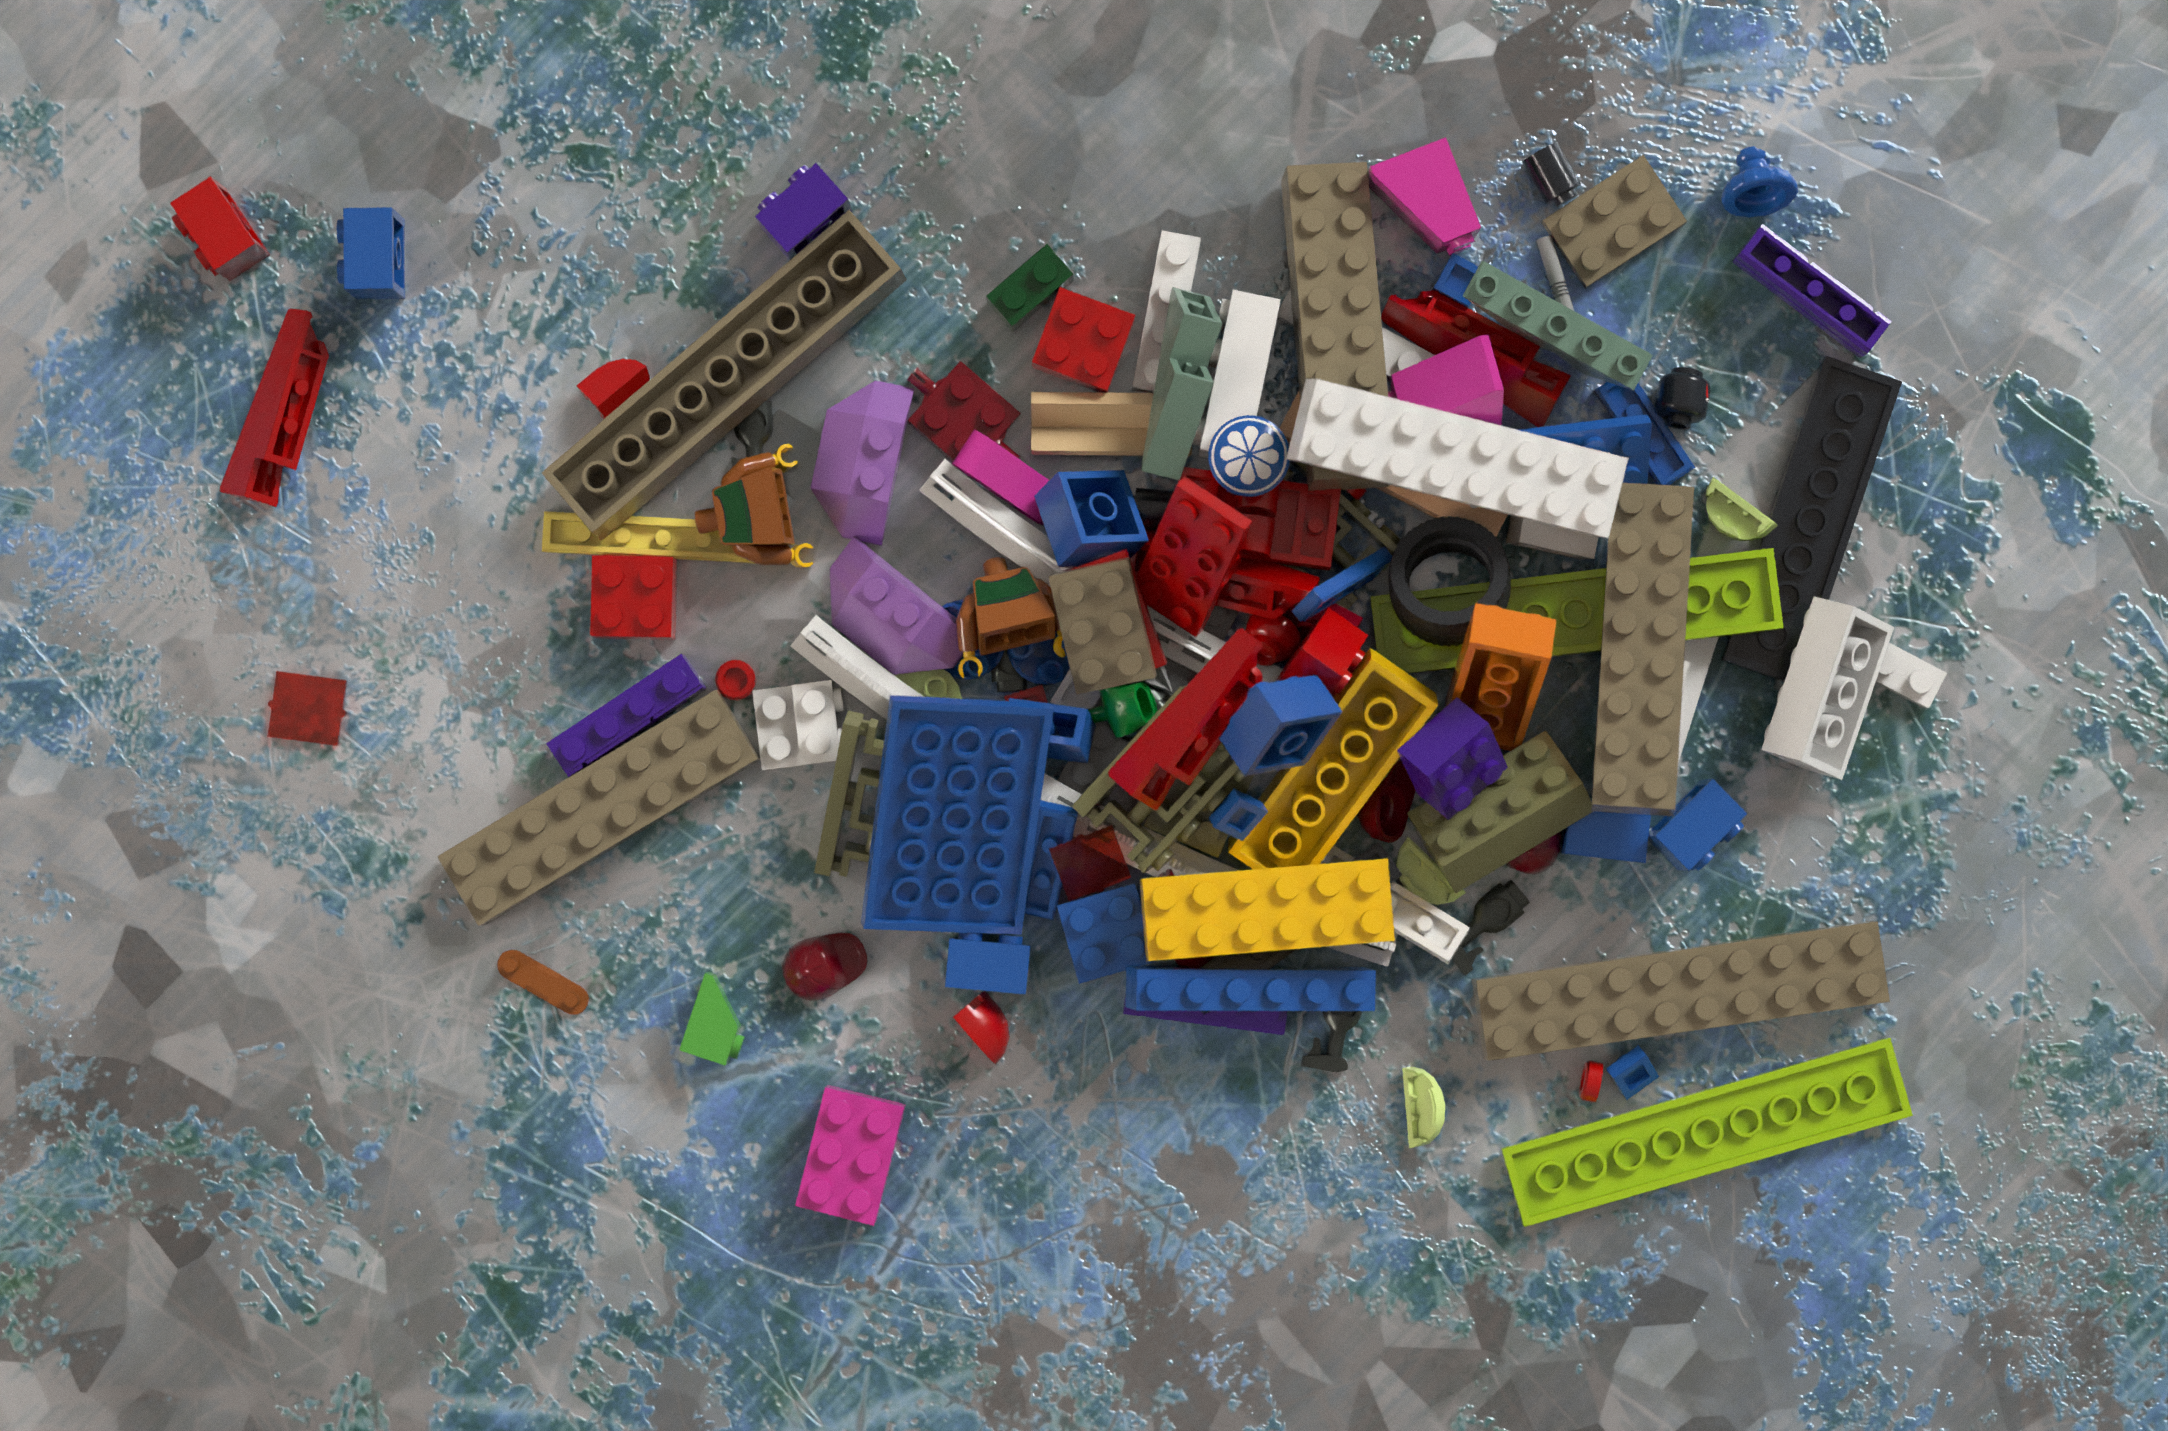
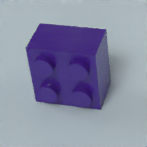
(802, 210)
(1452, 758)

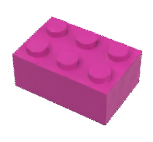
(850, 1155)

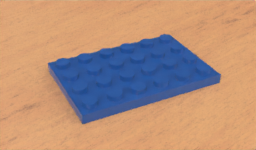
(956, 815)

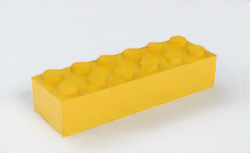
(1319, 800)
(1267, 909)

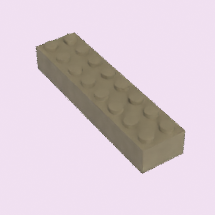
(1334, 287)
(1643, 651)
(598, 808)

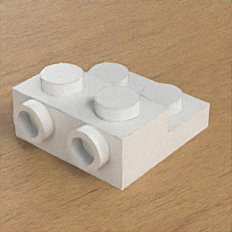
(798, 724)

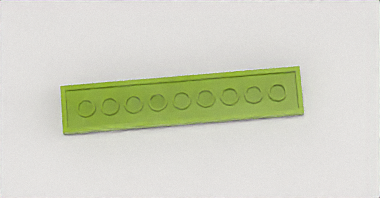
(1725, 598)
(1706, 1131)

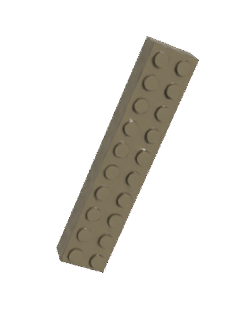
(724, 375)
(1680, 990)

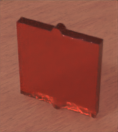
(307, 708)
(1090, 863)

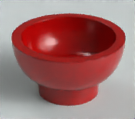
(1278, 637)

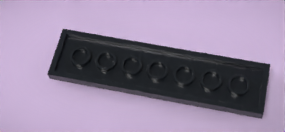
(1818, 503)

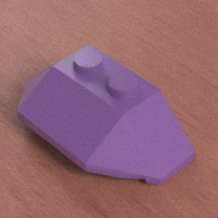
(862, 458)
(890, 614)

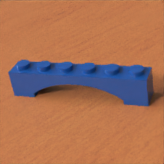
(1250, 989)

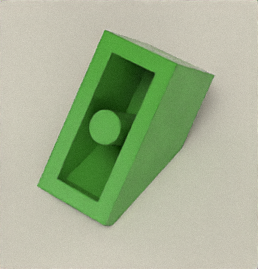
(713, 1025)

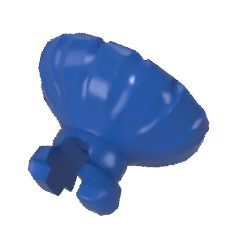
(1758, 186)

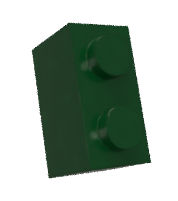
(1029, 287)

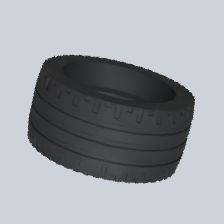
(1437, 537)

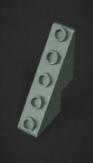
(1557, 328)
(1180, 382)

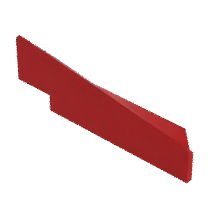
(1442, 323)
(279, 413)
(1256, 586)
(1191, 724)

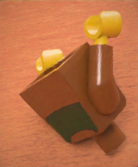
(754, 511)
(1006, 613)

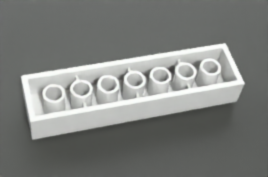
(1457, 458)

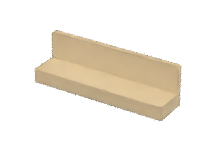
(1089, 423)

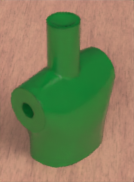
(1125, 708)

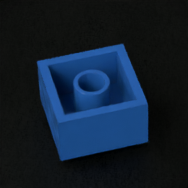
(372, 253)
(1090, 516)
(1280, 724)
(1698, 824)
(1104, 932)

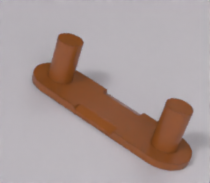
(543, 982)

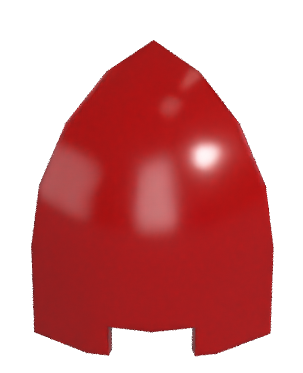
(613, 384)
(985, 1026)

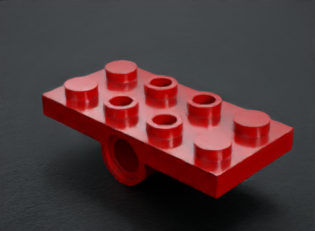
(1287, 524)
(1192, 556)

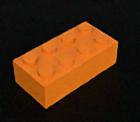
(1503, 669)

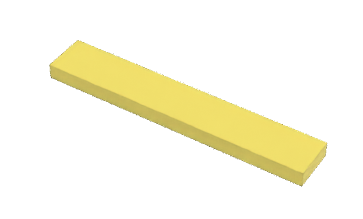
(636, 537)

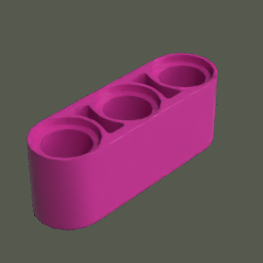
(1001, 474)

